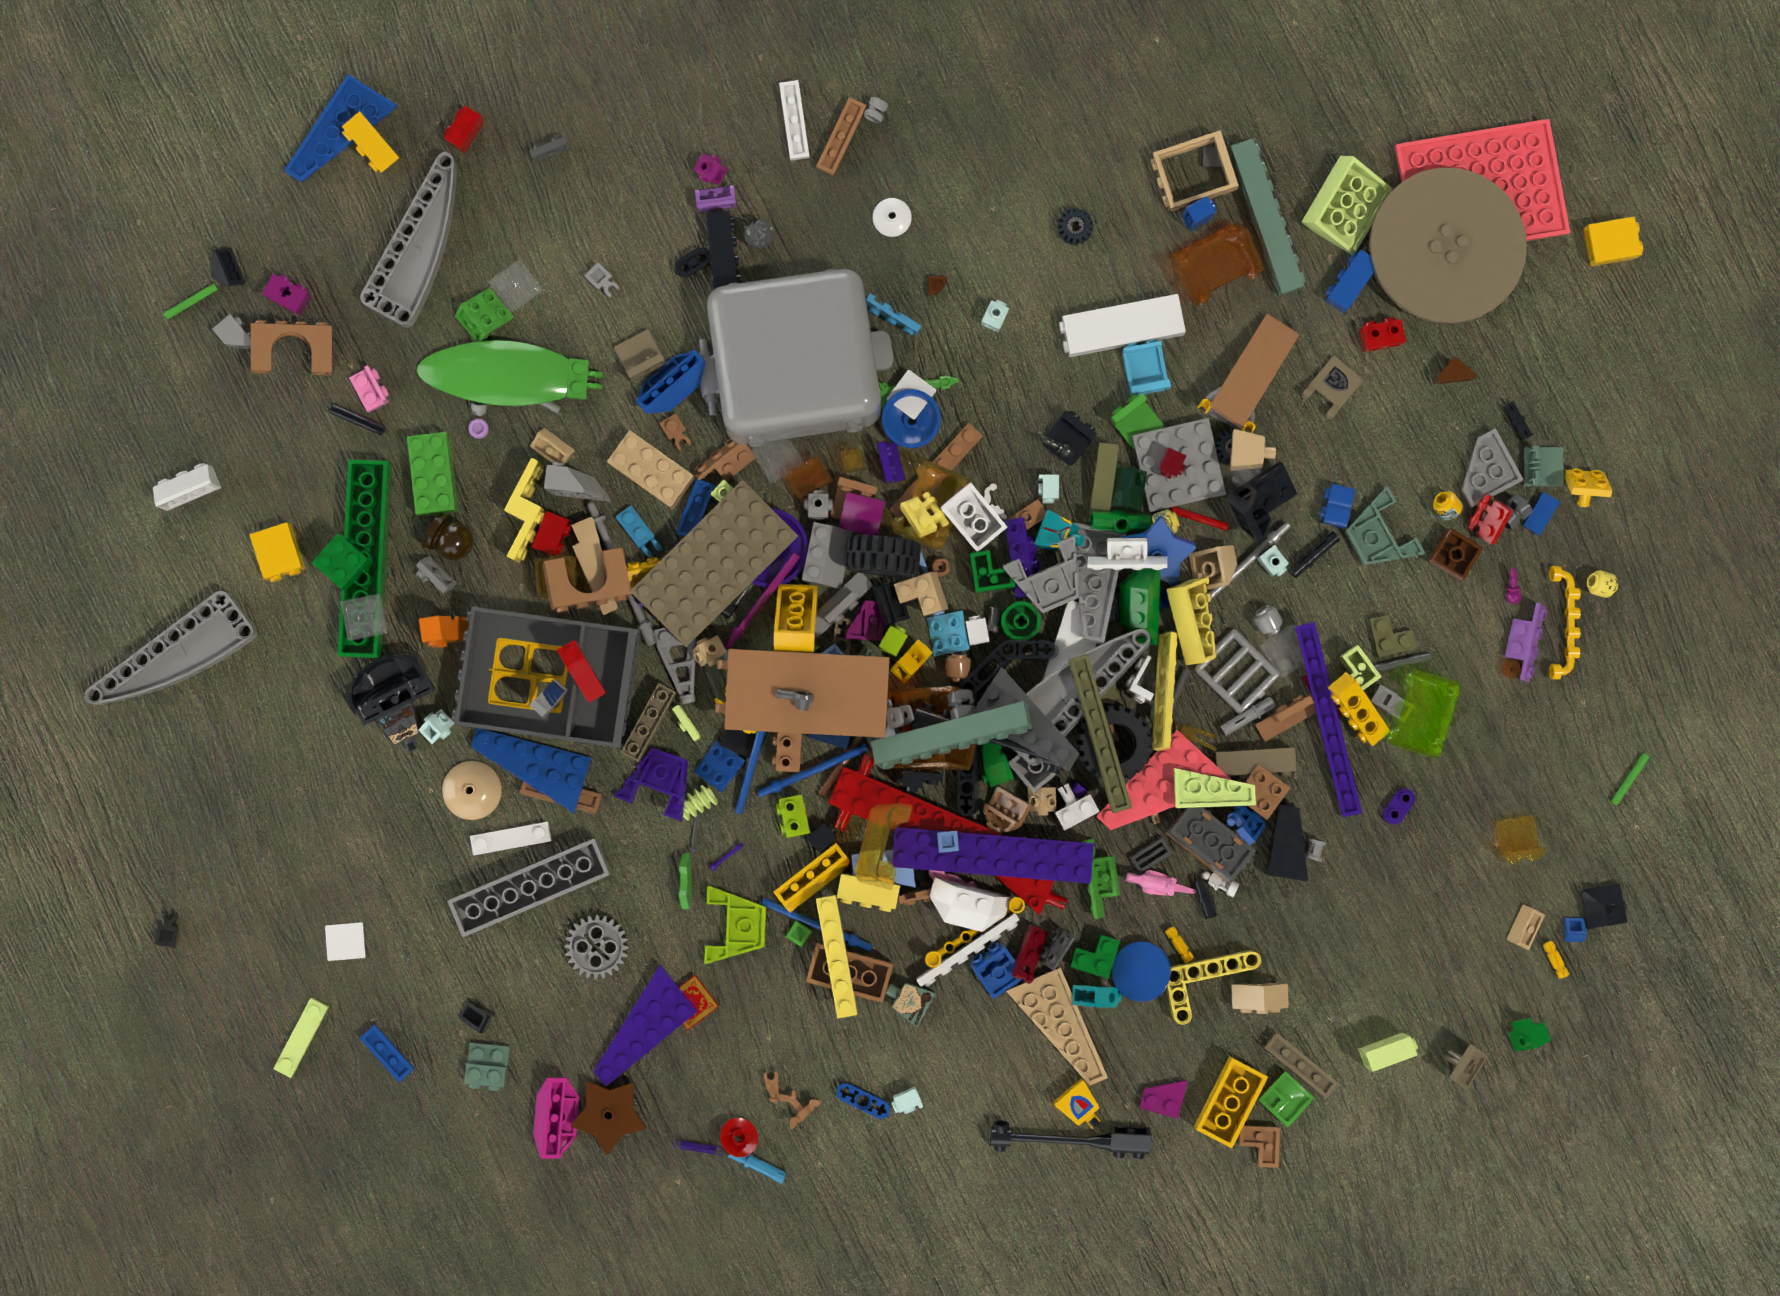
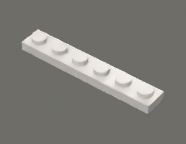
(975, 945)

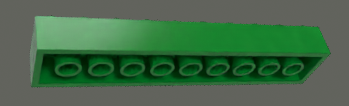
(368, 530)

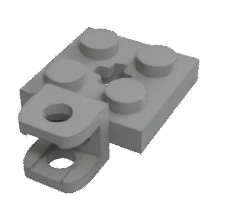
(894, 720)

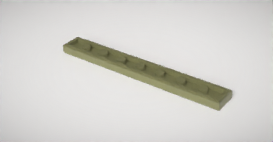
(1100, 733)

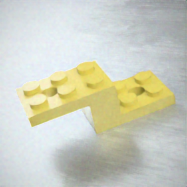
(525, 510)

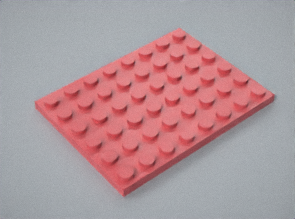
(1513, 157)

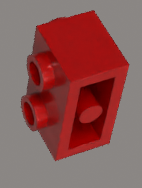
(464, 129)
(1382, 335)
(551, 534)

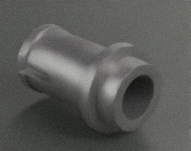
(994, 620)

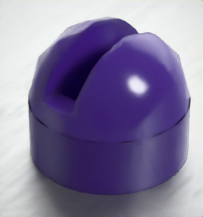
(1079, 789)

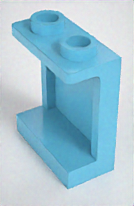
(1145, 367)

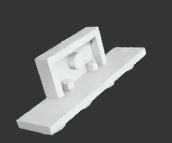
(1127, 554)

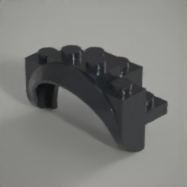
(389, 684)

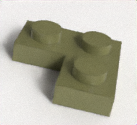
(1387, 642)

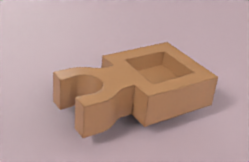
(673, 429)

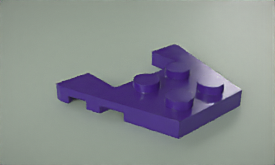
(661, 773)

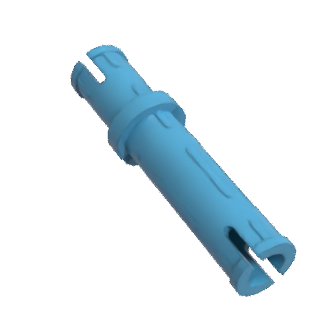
(761, 1167)

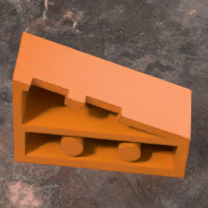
(441, 630)

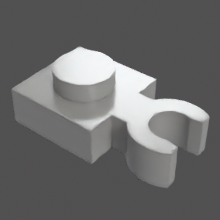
(599, 278)

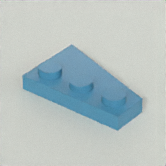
(908, 325)

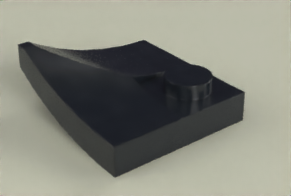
(1603, 906)

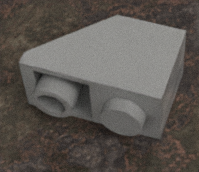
(232, 332)

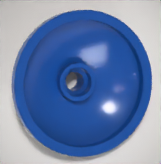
(911, 435)

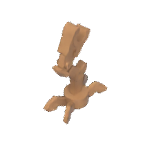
(773, 1088)

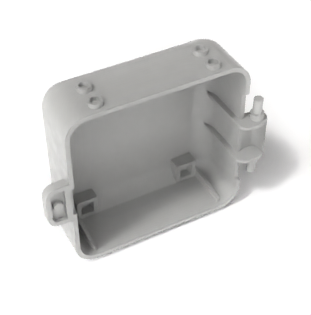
(793, 357)

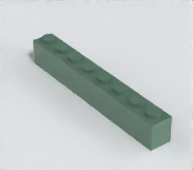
(1266, 217)
(951, 735)

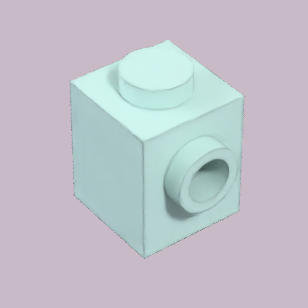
(995, 315)

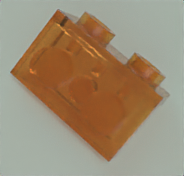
(808, 478)

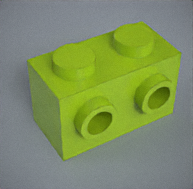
(794, 816)

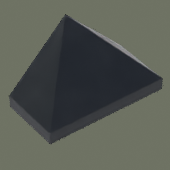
(225, 268)

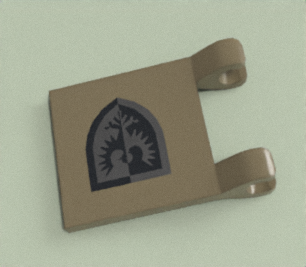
(1335, 383)

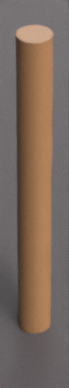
(838, 768)

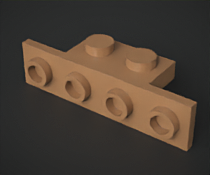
(726, 461)
(1286, 717)

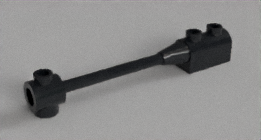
(927, 716)
(1119, 1140)

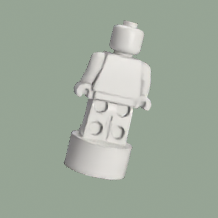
(1216, 882)

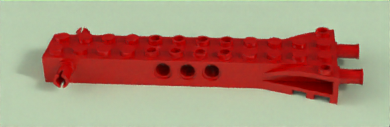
(859, 793)

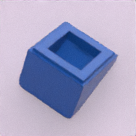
(1574, 930)

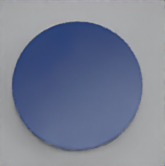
(1141, 971)

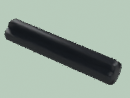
(357, 419)

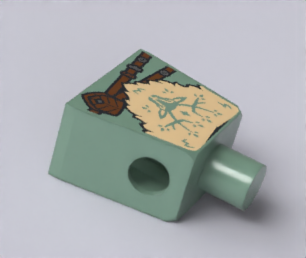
(910, 1001)

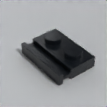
(889, 605)

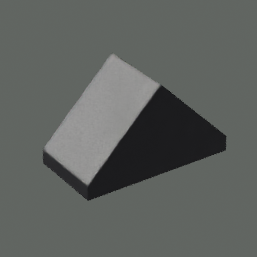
(476, 1017)

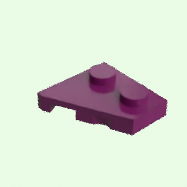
(866, 624)
(1164, 1098)

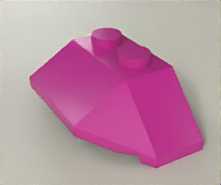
(554, 1113)

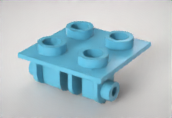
(948, 633)

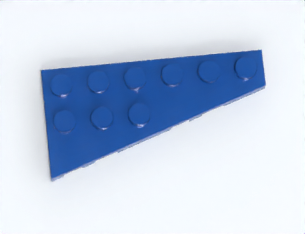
(326, 135)

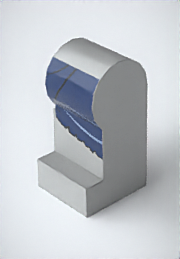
(549, 698)

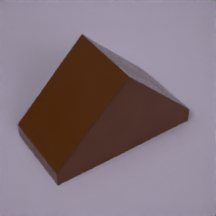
(1455, 372)

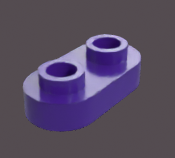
(1398, 805)

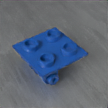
(719, 766)

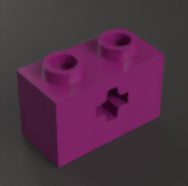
(279, 285)

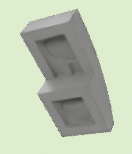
(1388, 701)

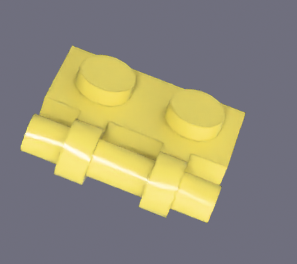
(919, 518)

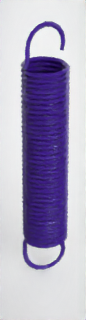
(708, 1149)

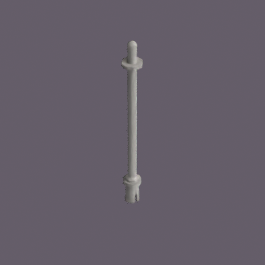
(644, 625)

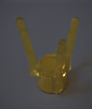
(1189, 733)

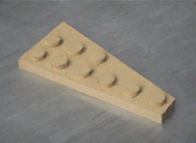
(1051, 1009)

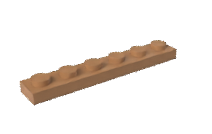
(948, 458)

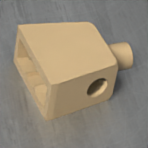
(1249, 451)

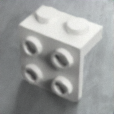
(1138, 693)

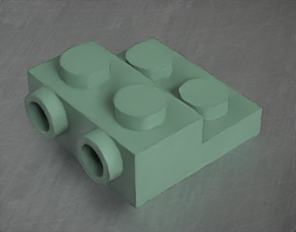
(487, 1066)

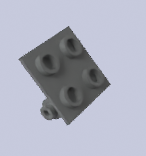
(1056, 948)

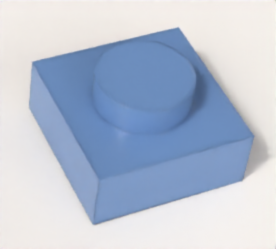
(947, 841)

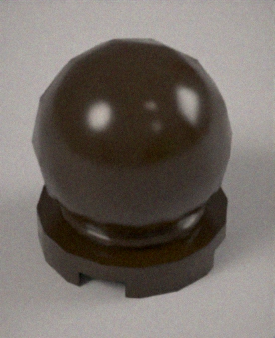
(451, 539)

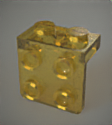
(1518, 840)

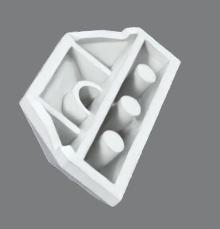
(967, 905)

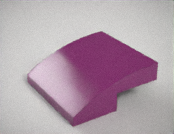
(862, 514)

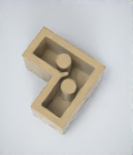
(925, 589)
(1260, 997)

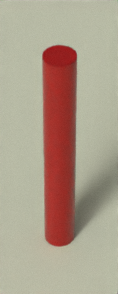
(1200, 518)

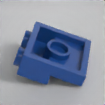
(995, 969)

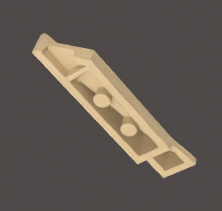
(589, 558)

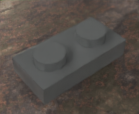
(542, 151)

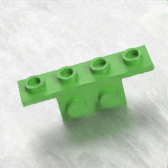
(1103, 882)

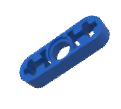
(879, 1101)

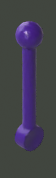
(713, 866)

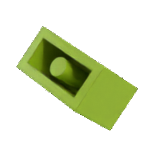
(893, 640)

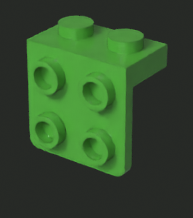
(1135, 418)

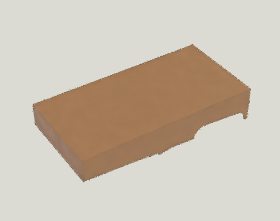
(846, 690)

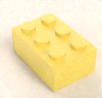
(853, 890)

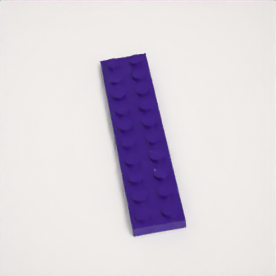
(995, 856)

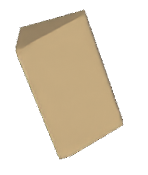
(551, 447)
(1525, 927)

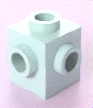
(436, 726)

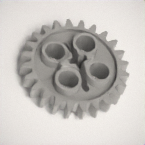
(584, 959)

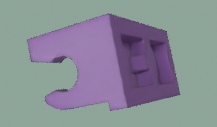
(716, 199)

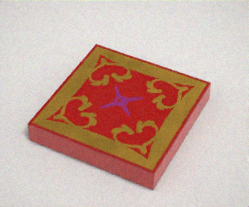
(700, 999)

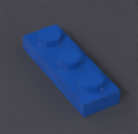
(695, 507)
(387, 1053)

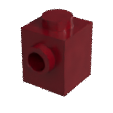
(1171, 463)

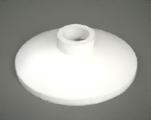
(895, 226)

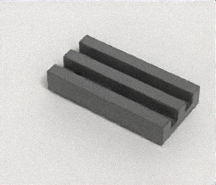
(1136, 863)

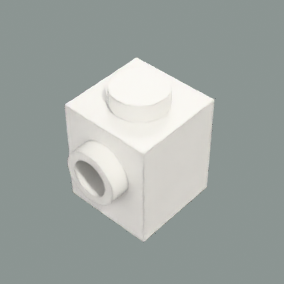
(977, 630)

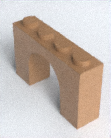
(316, 336)
(564, 595)

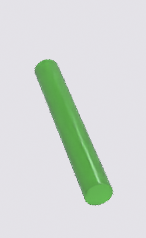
(190, 301)
(1630, 779)

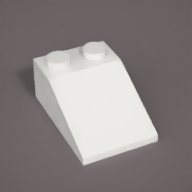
(973, 517)

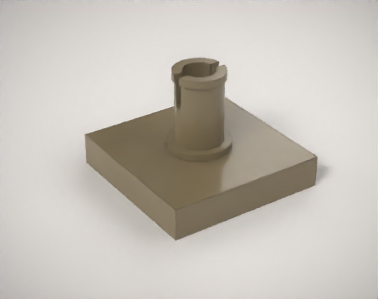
(1466, 1065)

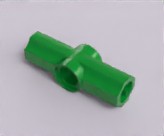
(1131, 522)

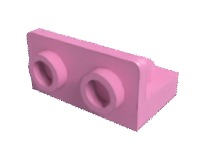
(369, 389)

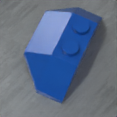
(671, 383)

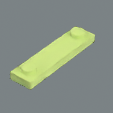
(301, 1037)

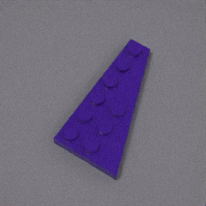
(652, 1019)

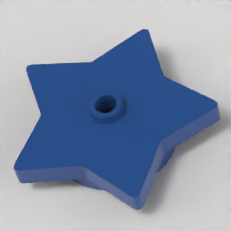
(1163, 541)

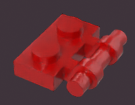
(1494, 521)

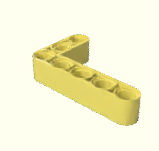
(1201, 965)

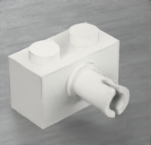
(1075, 809)

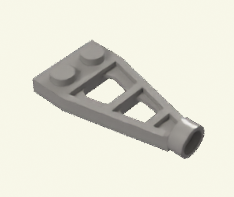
(665, 642)

